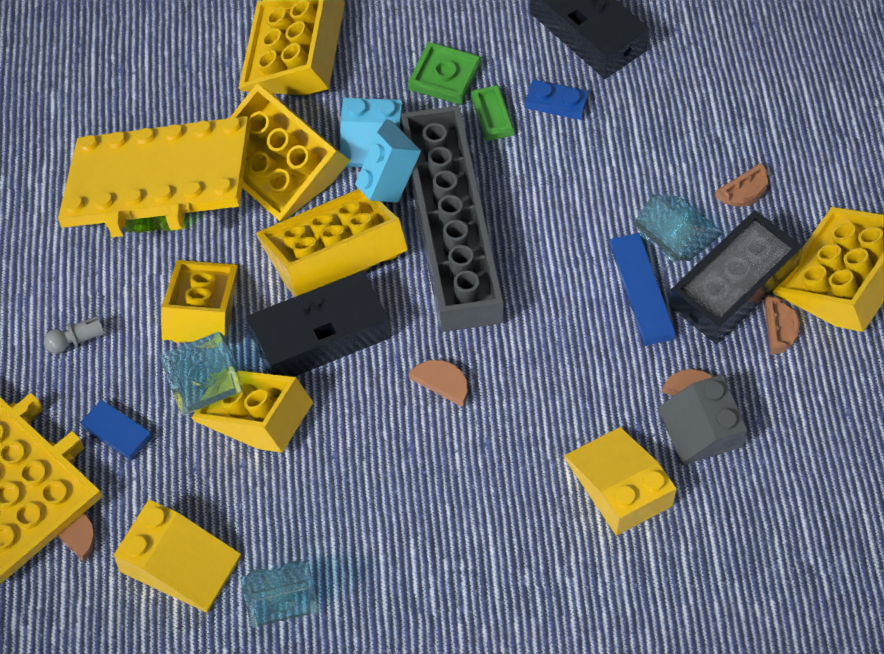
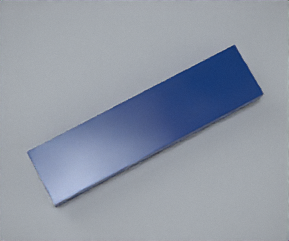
(642, 289)

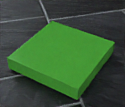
(444, 73)

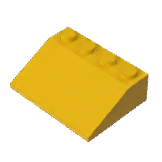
(292, 46)
(285, 155)
(332, 241)
(840, 270)

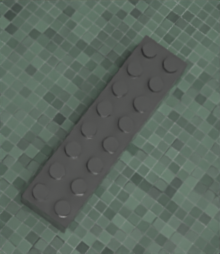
(452, 221)

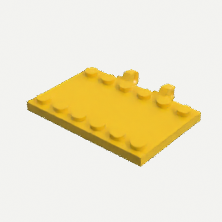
(155, 173)
(37, 485)

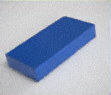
(116, 430)

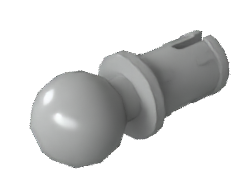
(57, 341)

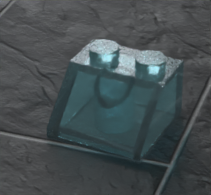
(675, 227)
(201, 373)
(279, 593)

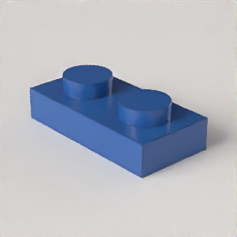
(556, 99)

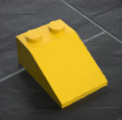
(198, 300)
(261, 414)
(622, 479)
(176, 556)

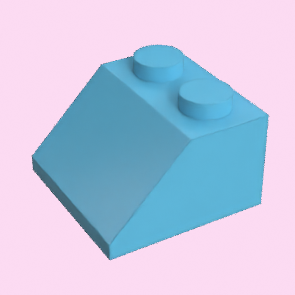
(361, 122)
(387, 164)

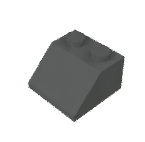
(703, 420)

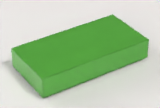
(492, 113)

